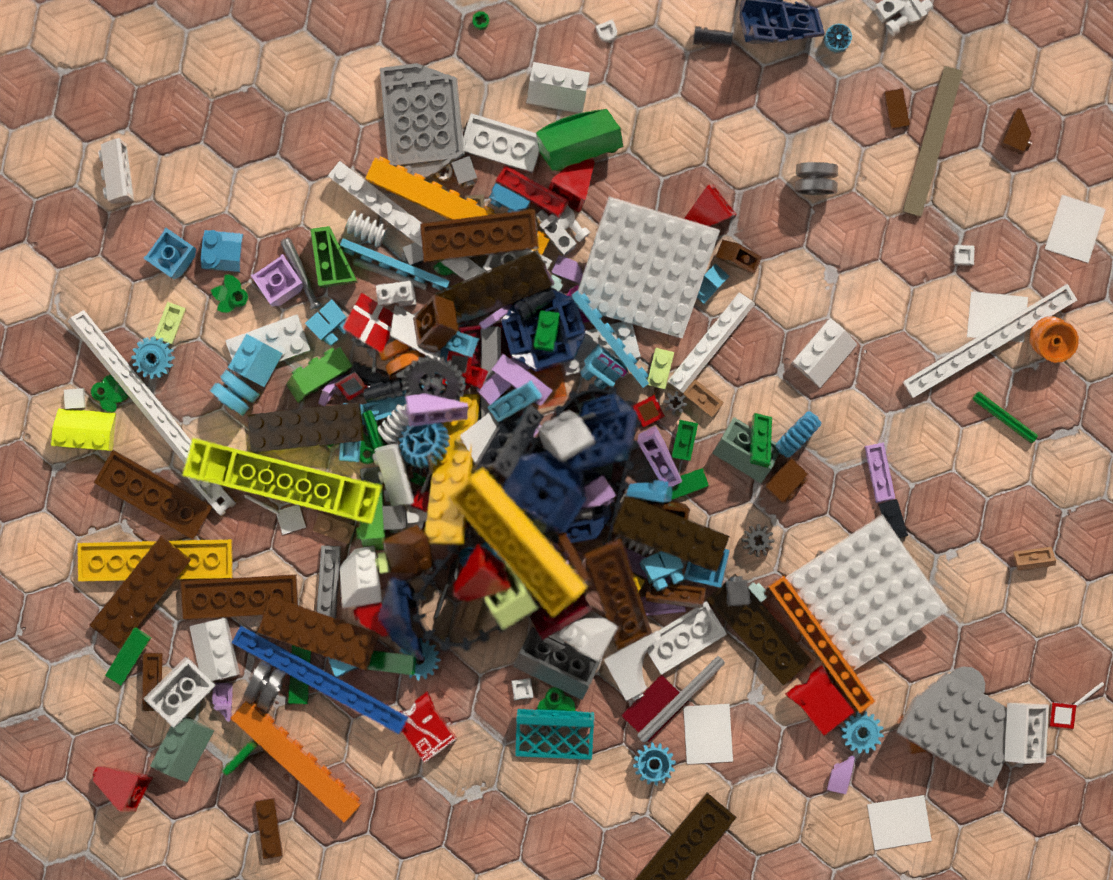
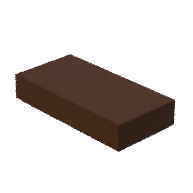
(896, 108)

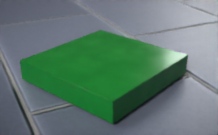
(240, 757)

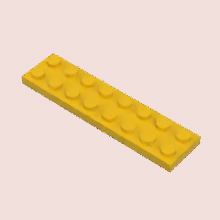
(444, 518)
(118, 559)

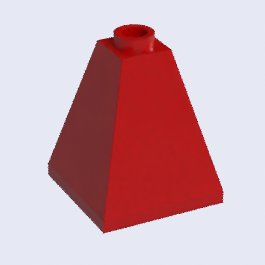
(574, 183)
(710, 208)
(481, 576)
(122, 787)

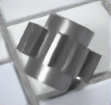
(670, 406)

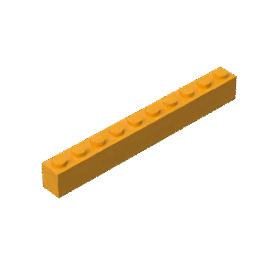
(429, 195)

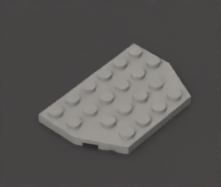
(421, 118)
(959, 727)

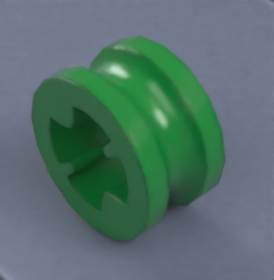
(483, 25)
(418, 479)

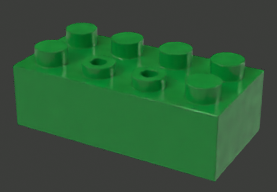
(579, 138)

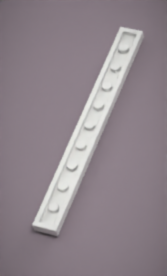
(394, 215)
(989, 341)
(131, 384)

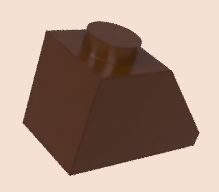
(1017, 134)
(738, 256)

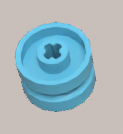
(234, 392)

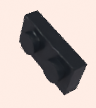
(893, 515)

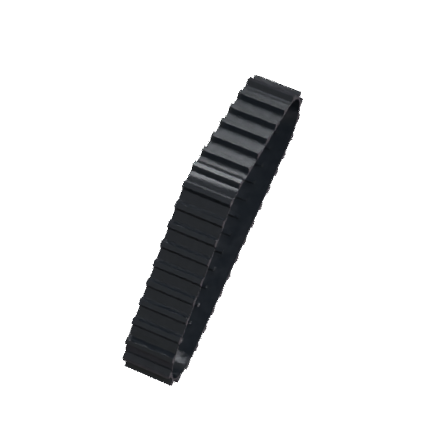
(452, 548)

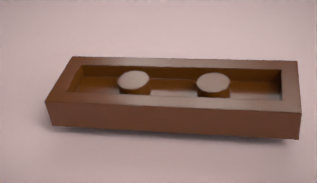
(573, 559)
(677, 595)
(150, 675)
(269, 828)

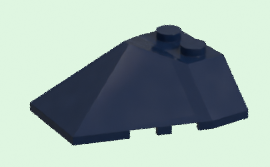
(778, 21)
(395, 617)

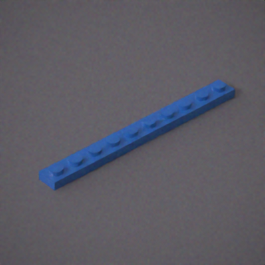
(320, 680)

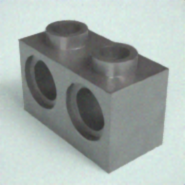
(737, 591)

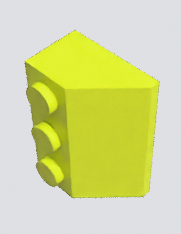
(84, 429)

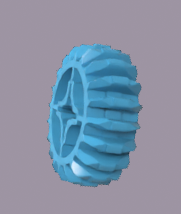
(424, 434)
(798, 434)

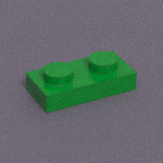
(547, 331)
(684, 440)

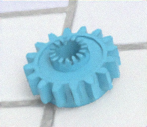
(161, 352)
(429, 663)
(851, 732)
(654, 753)

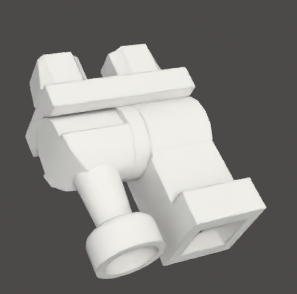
(911, 12)
(555, 230)
(396, 293)

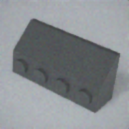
(563, 668)

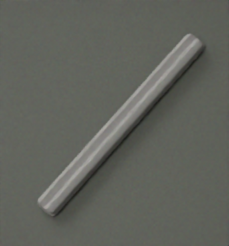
(681, 698)

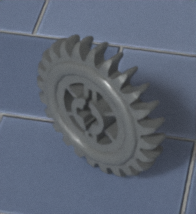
(433, 387)

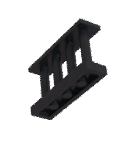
(508, 443)

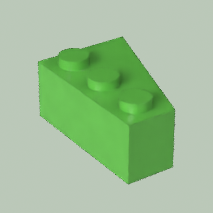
(330, 260)
(318, 373)
(373, 533)

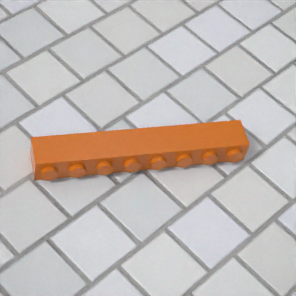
(821, 643)
(296, 760)

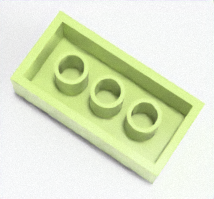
(511, 604)

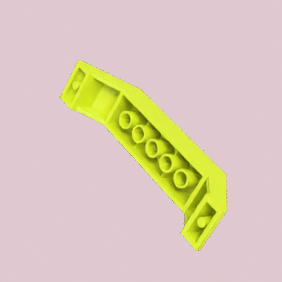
(282, 480)

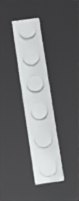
(711, 342)

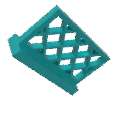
(554, 718)

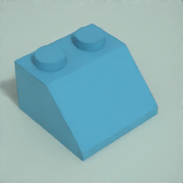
(255, 360)

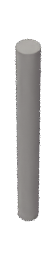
(388, 273)

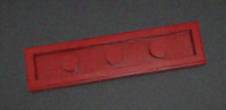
(532, 191)

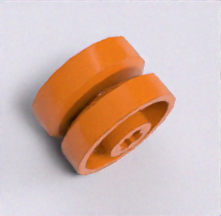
(1054, 339)
(401, 354)

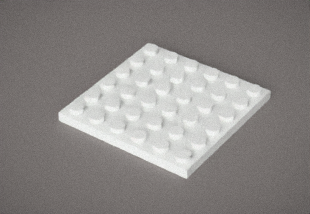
(647, 267)
(867, 592)

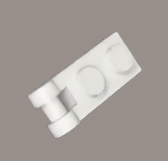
(212, 493)

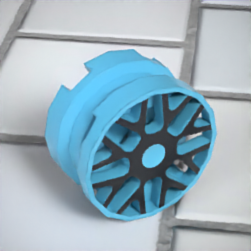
(838, 38)

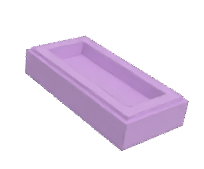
(495, 316)

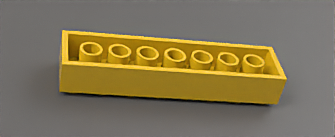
(517, 542)

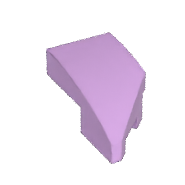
(568, 269)
(329, 390)
(222, 699)
(841, 776)

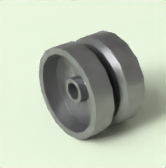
(816, 178)
(261, 684)

